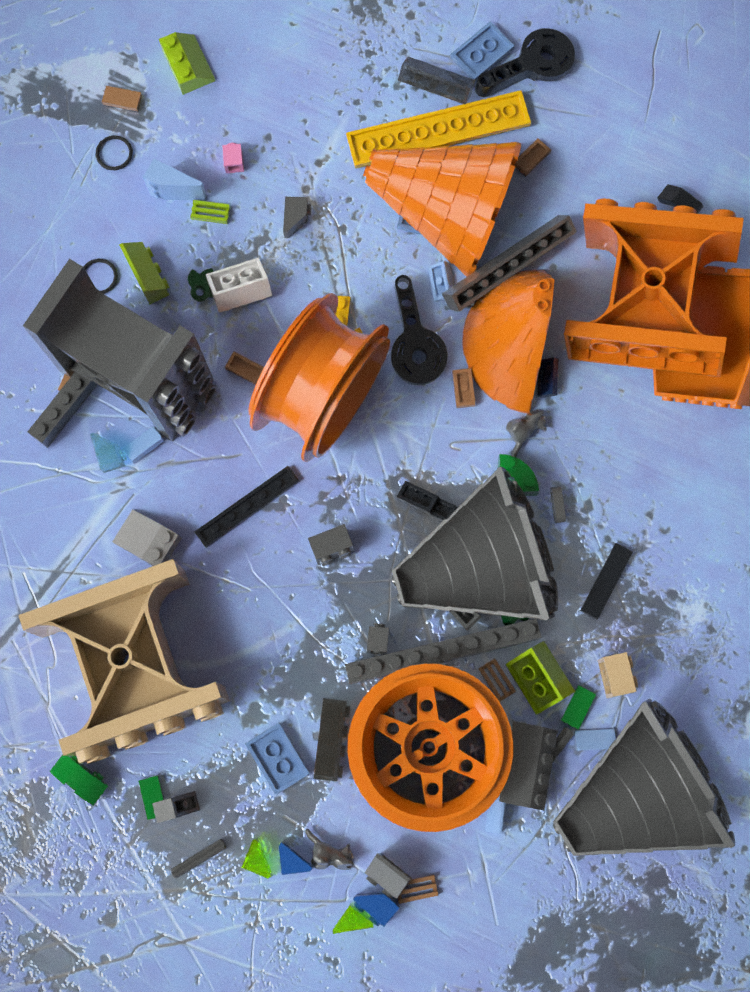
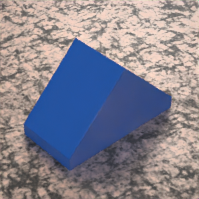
(291, 861)

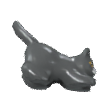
(522, 428)
(327, 855)

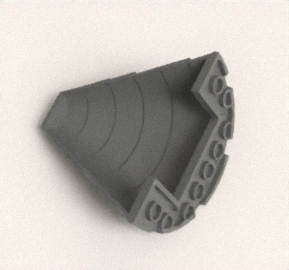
(483, 558)
(646, 795)

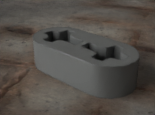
(557, 504)

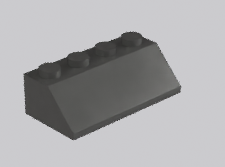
(530, 766)

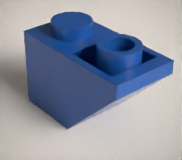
(378, 906)

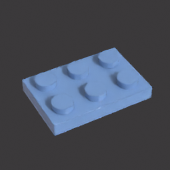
(482, 51)
(277, 758)

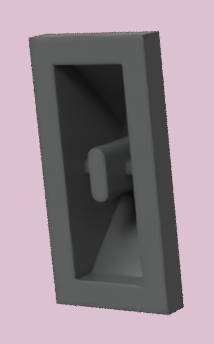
(466, 619)

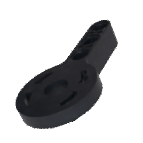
(530, 62)
(416, 340)

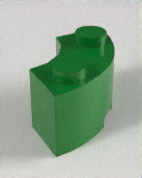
(521, 473)
(86, 783)

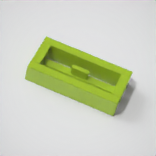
(194, 216)

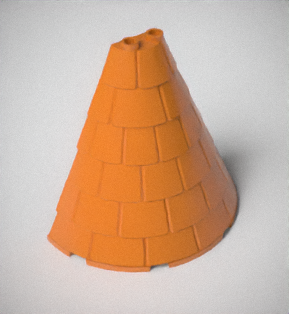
(446, 193)
(508, 336)

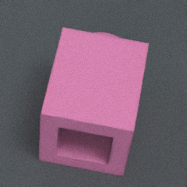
(233, 158)

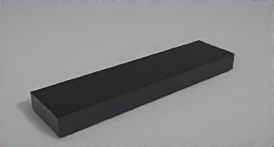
(606, 581)

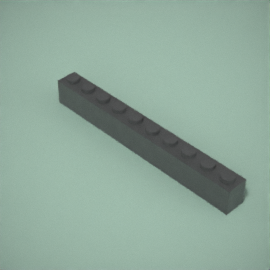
(444, 651)

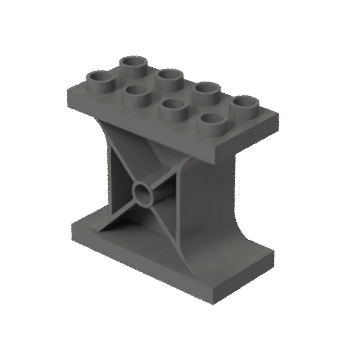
(121, 351)

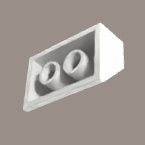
(239, 285)

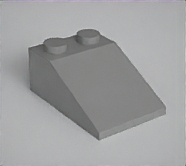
(146, 539)

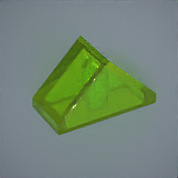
(256, 860)
(352, 920)

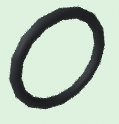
(110, 167)
(112, 267)

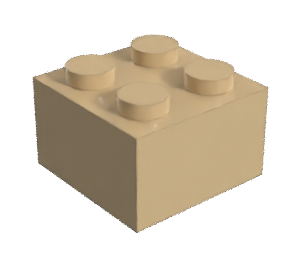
(617, 675)

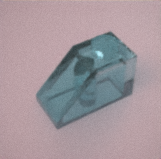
(108, 453)

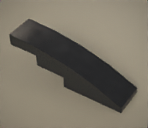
(425, 501)

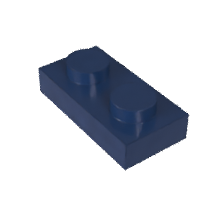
(548, 377)

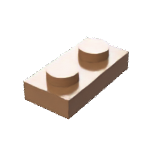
(463, 388)

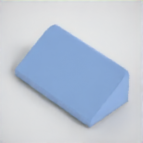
(441, 279)
(143, 444)
(594, 739)
(495, 817)

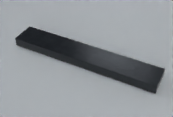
(246, 506)

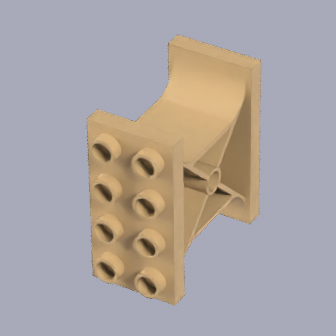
(145, 690)

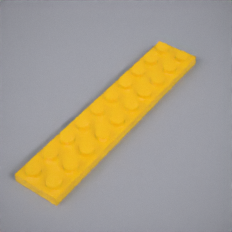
(442, 127)

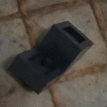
(678, 196)

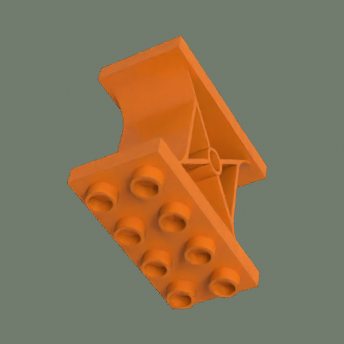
(654, 286)

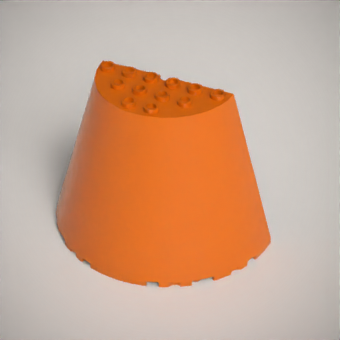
(719, 310)

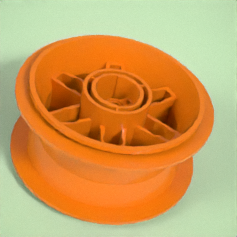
(318, 376)
(488, 776)

